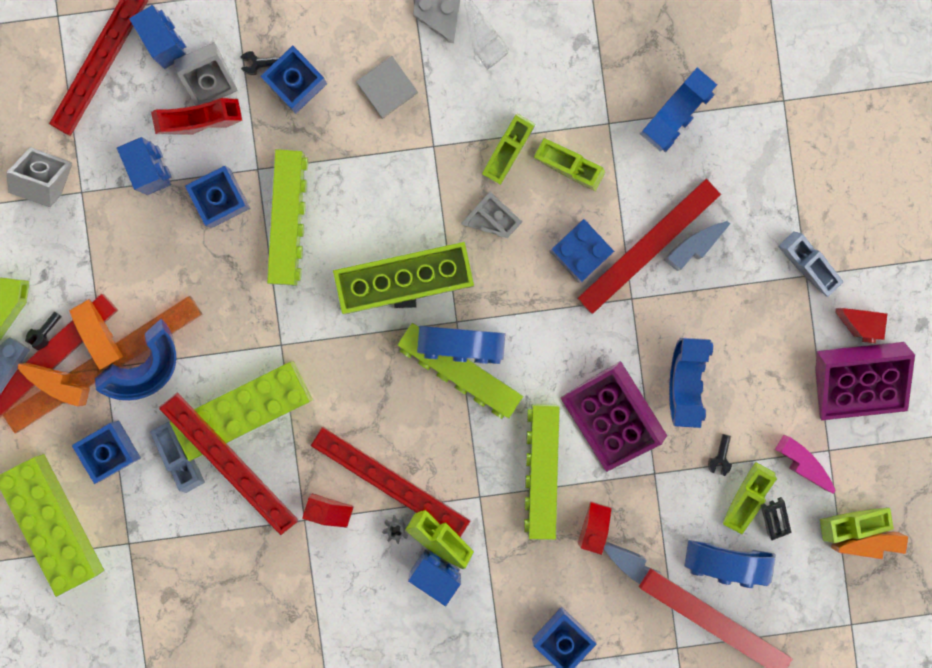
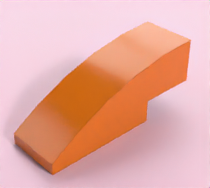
(95, 334)
(55, 384)
(873, 545)

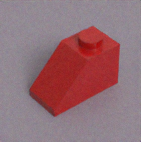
(864, 324)
(327, 511)
(595, 528)

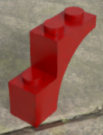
(193, 119)

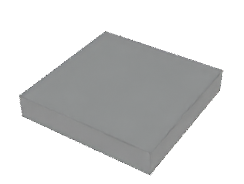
(387, 87)

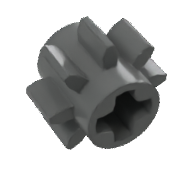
(396, 536)

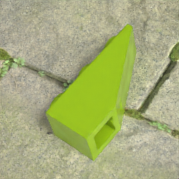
(12, 300)

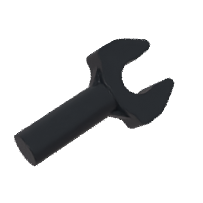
(257, 62)
(39, 337)
(721, 457)

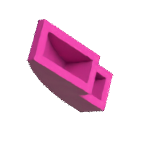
(805, 463)

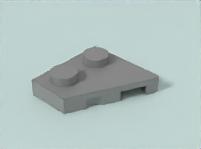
(438, 15)
(493, 217)

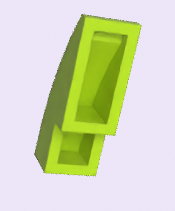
(508, 148)
(570, 164)
(749, 498)
(856, 524)
(439, 539)

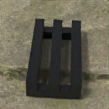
(768, 523)

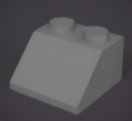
(205, 74)
(38, 177)

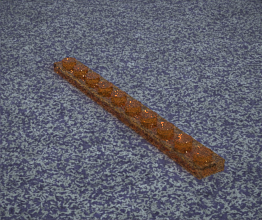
(84, 375)

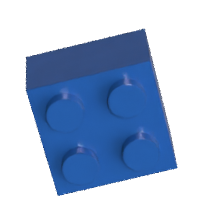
(159, 36)
(294, 79)
(144, 166)
(217, 197)
(581, 251)
(106, 451)
(435, 577)
(563, 640)

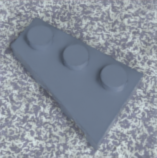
(11, 355)

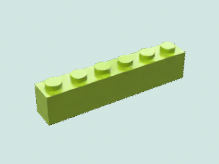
(286, 217)
(466, 376)
(543, 471)

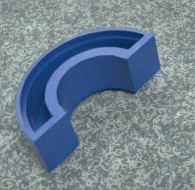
(677, 111)
(461, 344)
(146, 378)
(685, 381)
(730, 565)

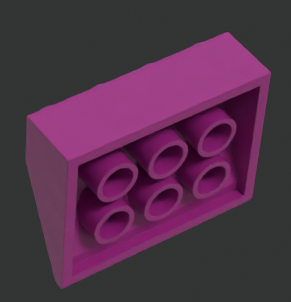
(864, 380)
(614, 417)

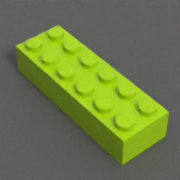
(403, 278)
(251, 405)
(49, 524)

